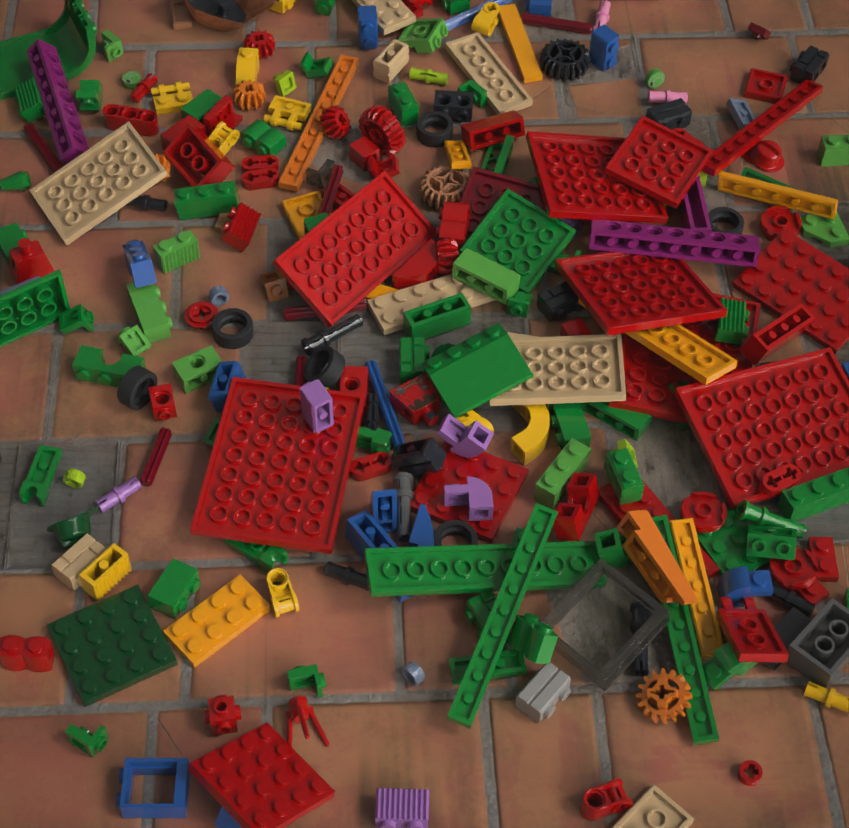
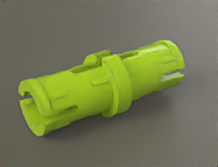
(429, 76)

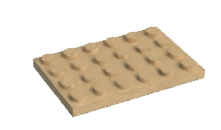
(98, 183)
(569, 371)

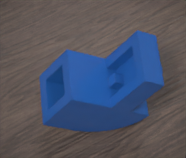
(743, 583)

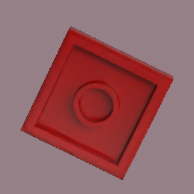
(765, 86)

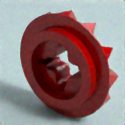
(193, 311)

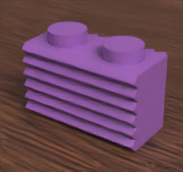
(316, 406)
(402, 808)

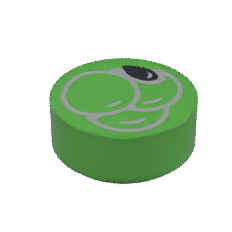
(655, 78)
(131, 79)

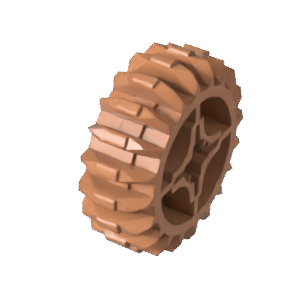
(442, 185)

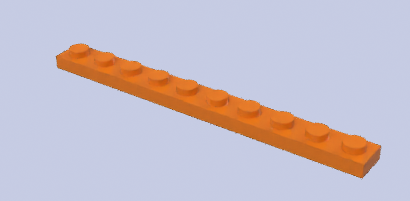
(312, 134)

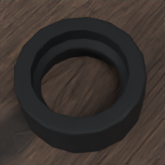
(437, 119)
(726, 215)
(232, 341)
(318, 360)
(134, 389)
(455, 527)

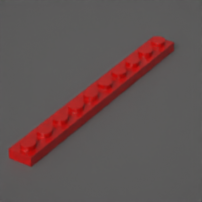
(762, 126)

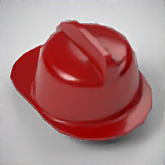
(765, 155)

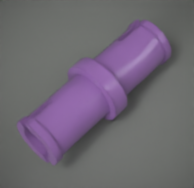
(118, 494)

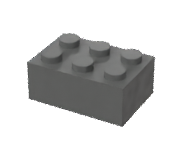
(823, 645)

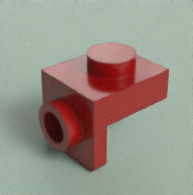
(390, 165)

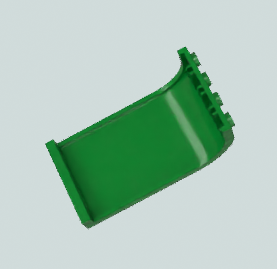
(70, 34)

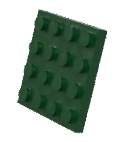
(111, 645)

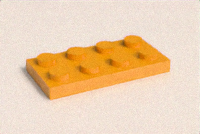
(216, 620)

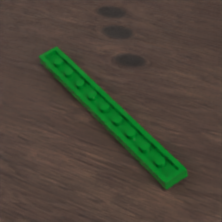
(502, 616)
(688, 659)

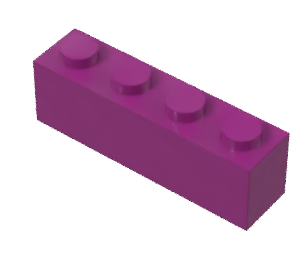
(694, 209)

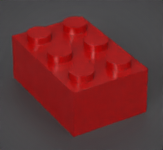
(198, 157)

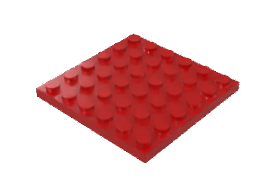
(575, 183)
(639, 291)

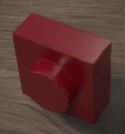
(758, 31)

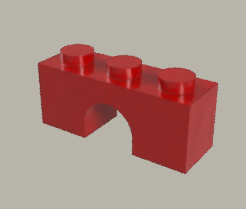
(574, 515)

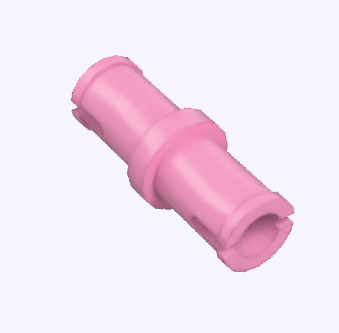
(602, 14)
(664, 97)

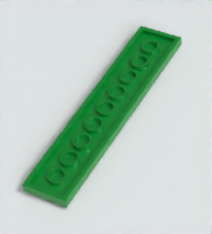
(472, 568)

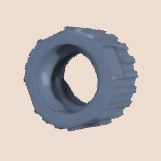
(220, 300)
(413, 673)

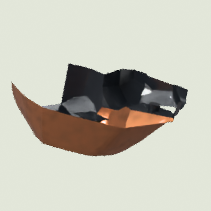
(227, 14)

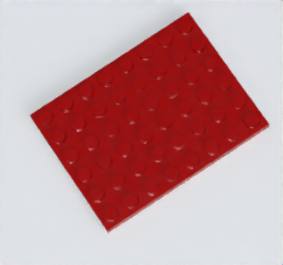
(650, 374)
(769, 419)
(272, 474)

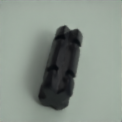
(372, 411)

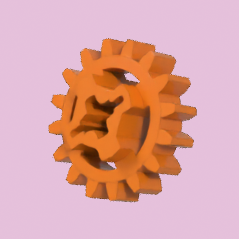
(673, 702)

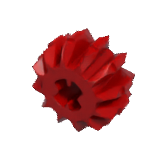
(262, 41)
(335, 122)
(446, 254)

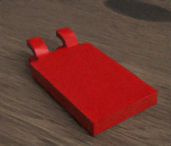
(750, 632)

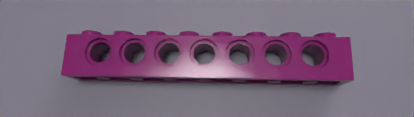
(57, 101)
(674, 242)

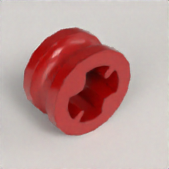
(756, 769)

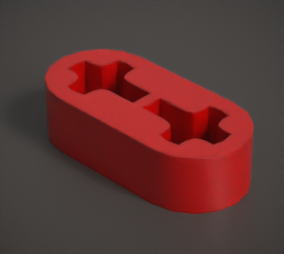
(259, 162)
(260, 179)
(370, 466)
(777, 475)

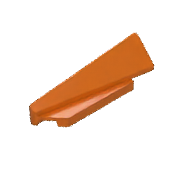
(654, 558)

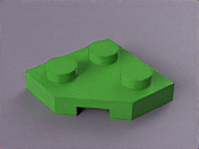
(827, 230)

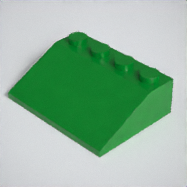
(32, 307)
(476, 370)

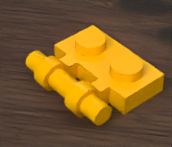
(171, 102)
(290, 109)

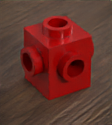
(222, 715)

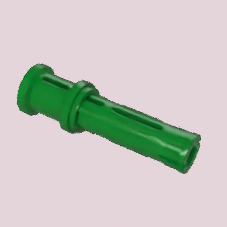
(762, 516)

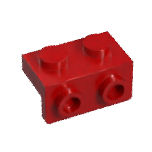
(221, 113)

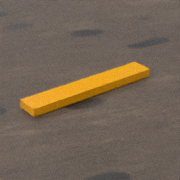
(520, 44)
(777, 195)
(692, 565)

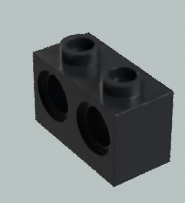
(455, 104)

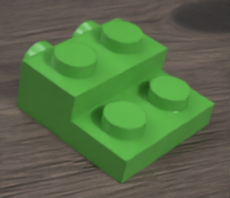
(425, 34)

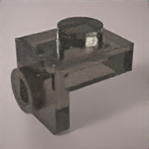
(319, 178)

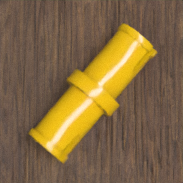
(827, 696)

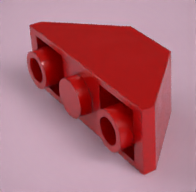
(417, 268)

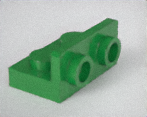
(771, 542)

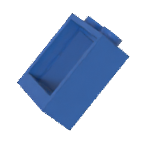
(154, 766)

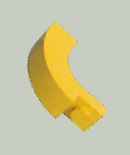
(531, 441)

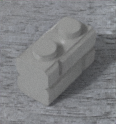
(543, 692)

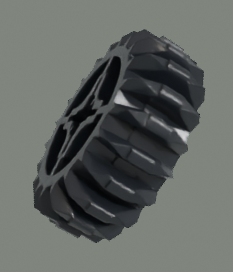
(565, 59)

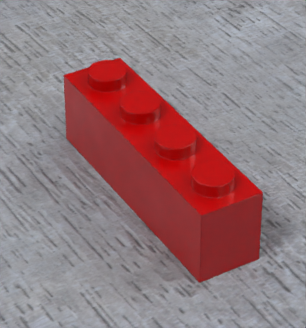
(777, 334)

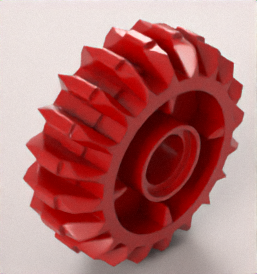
(382, 129)

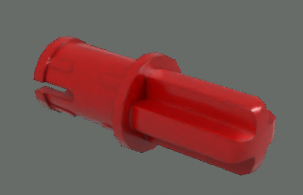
(143, 88)

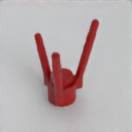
(300, 712)

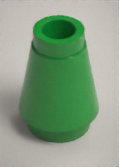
(16, 181)

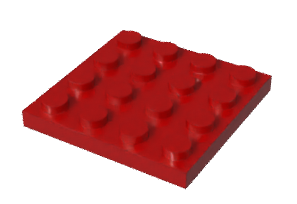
(659, 161)
(499, 474)
(261, 780)

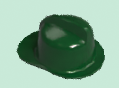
(73, 529)

